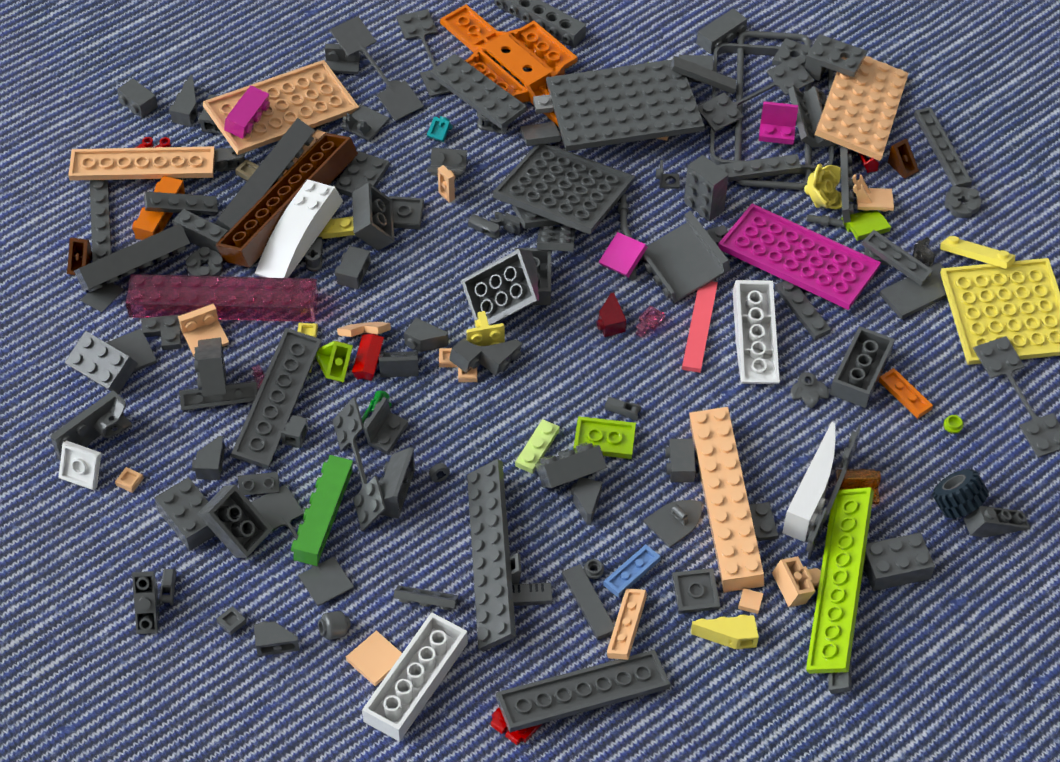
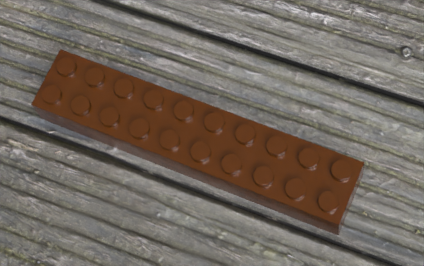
(321, 164)

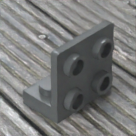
(451, 158)
(384, 427)

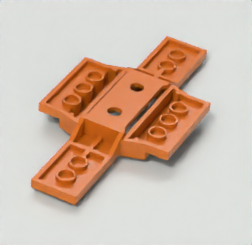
(528, 48)

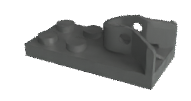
(93, 422)

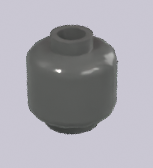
(334, 625)

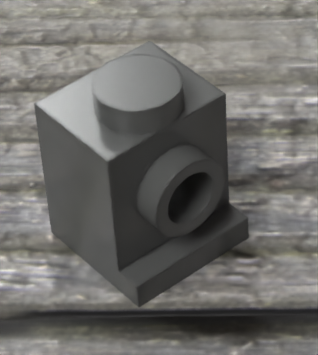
(295, 431)

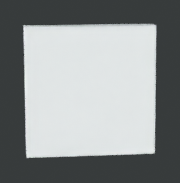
(79, 465)

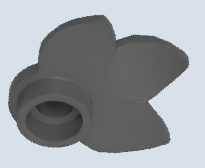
(809, 391)

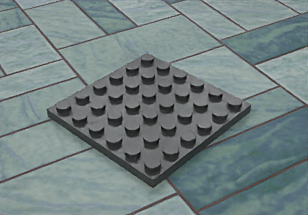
(564, 187)

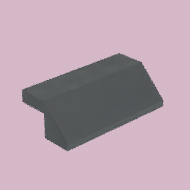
(809, 113)

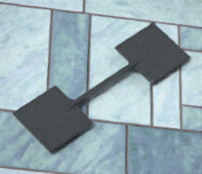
(418, 26)
(397, 98)
(722, 111)
(1001, 359)
(369, 500)
(820, 519)
(321, 581)

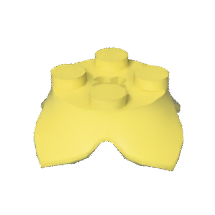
(822, 187)

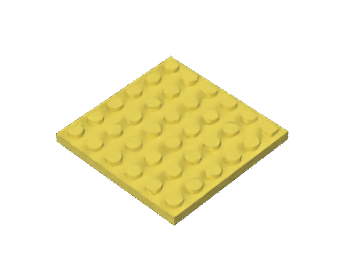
(1006, 302)

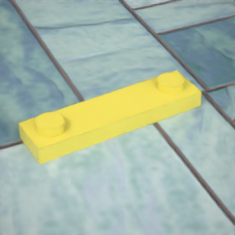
(977, 252)

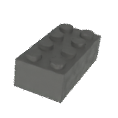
(862, 367)

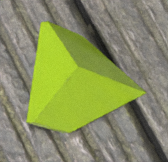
(334, 359)

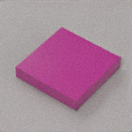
(623, 254)

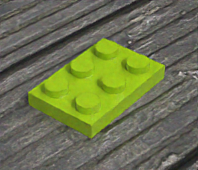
(613, 436)

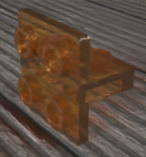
(861, 479)

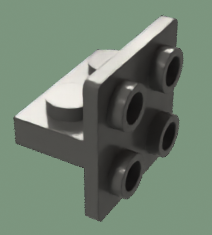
(339, 61)

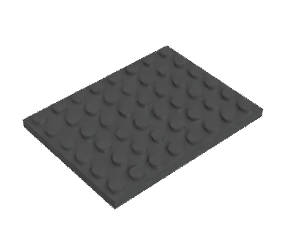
(623, 105)

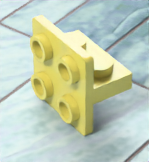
(485, 334)

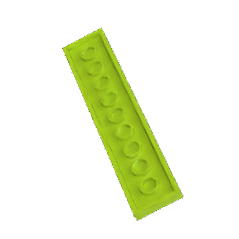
(840, 582)

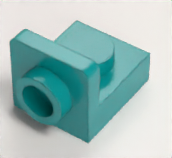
(439, 128)

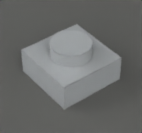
(542, 104)

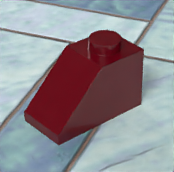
(611, 317)

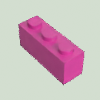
(247, 112)

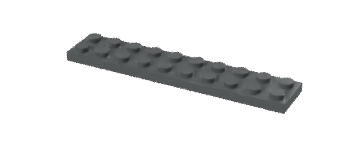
(491, 556)

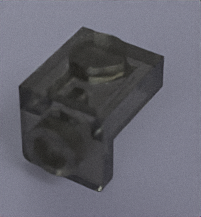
(922, 252)

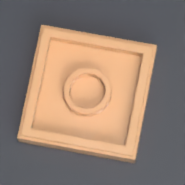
(374, 658)

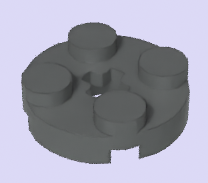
(969, 196)
(204, 256)

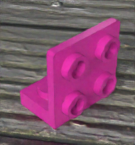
(778, 123)

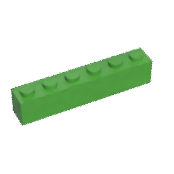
(322, 511)

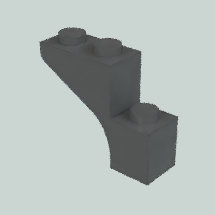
(492, 357)

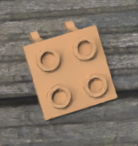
(872, 198)

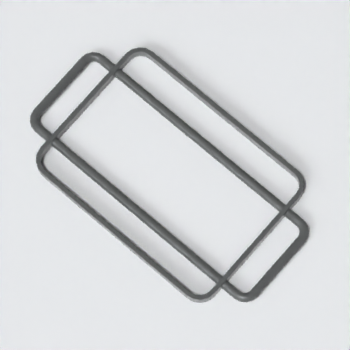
(741, 49)

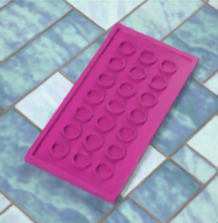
(799, 256)

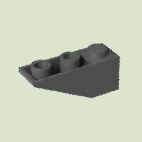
(184, 109)
(995, 521)

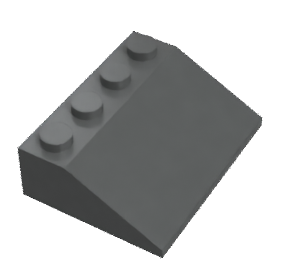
(503, 286)

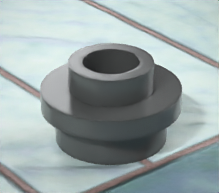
(594, 564)

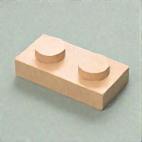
(446, 183)

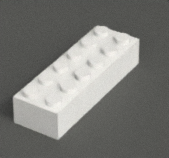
(415, 676)

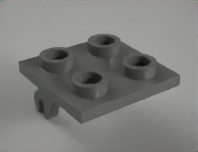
(364, 122)

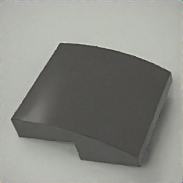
(136, 347)

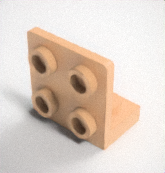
(201, 325)

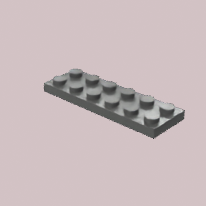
(478, 91)

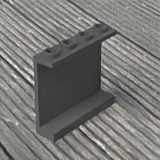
(685, 260)

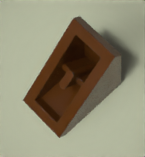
(902, 159)
(79, 254)

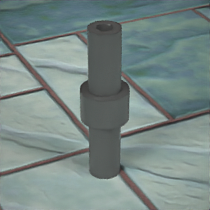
(824, 220)

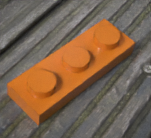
(905, 393)

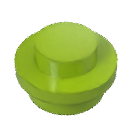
(953, 424)

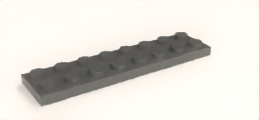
(276, 398)
(582, 690)

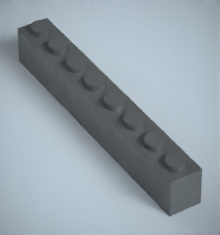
(268, 173)

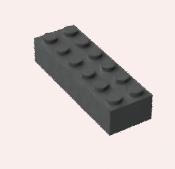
(136, 255)

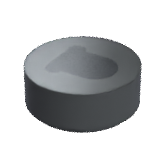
(439, 472)

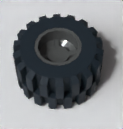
(960, 493)

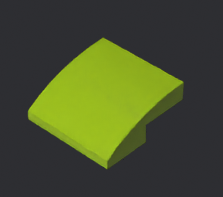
(865, 222)

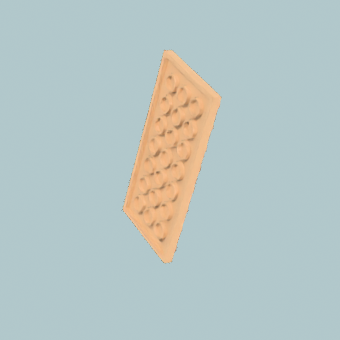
(305, 93)
(863, 108)

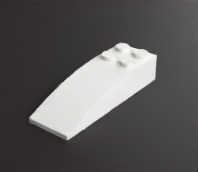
(298, 229)
(756, 332)
(812, 490)

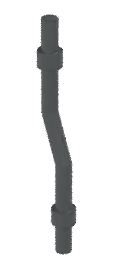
(623, 210)

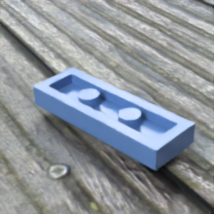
(631, 570)

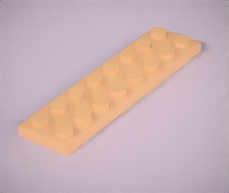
(142, 163)

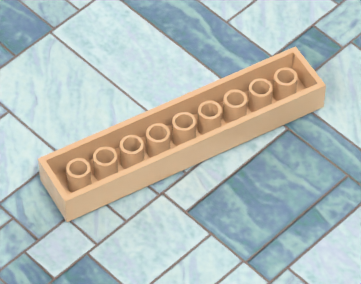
(726, 500)

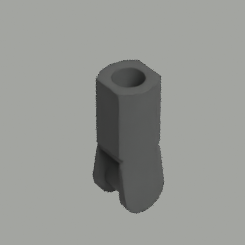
(484, 226)
(623, 408)
(167, 586)

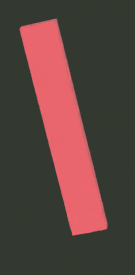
(699, 328)

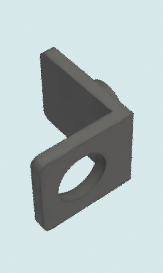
(662, 178)

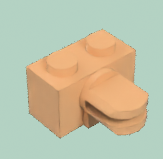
(796, 581)

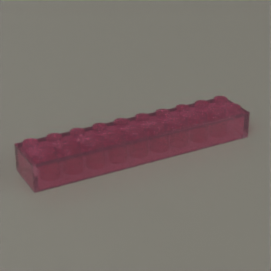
(233, 297)

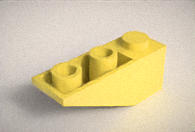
(732, 632)

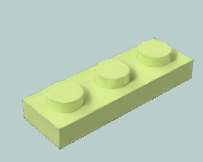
(537, 446)

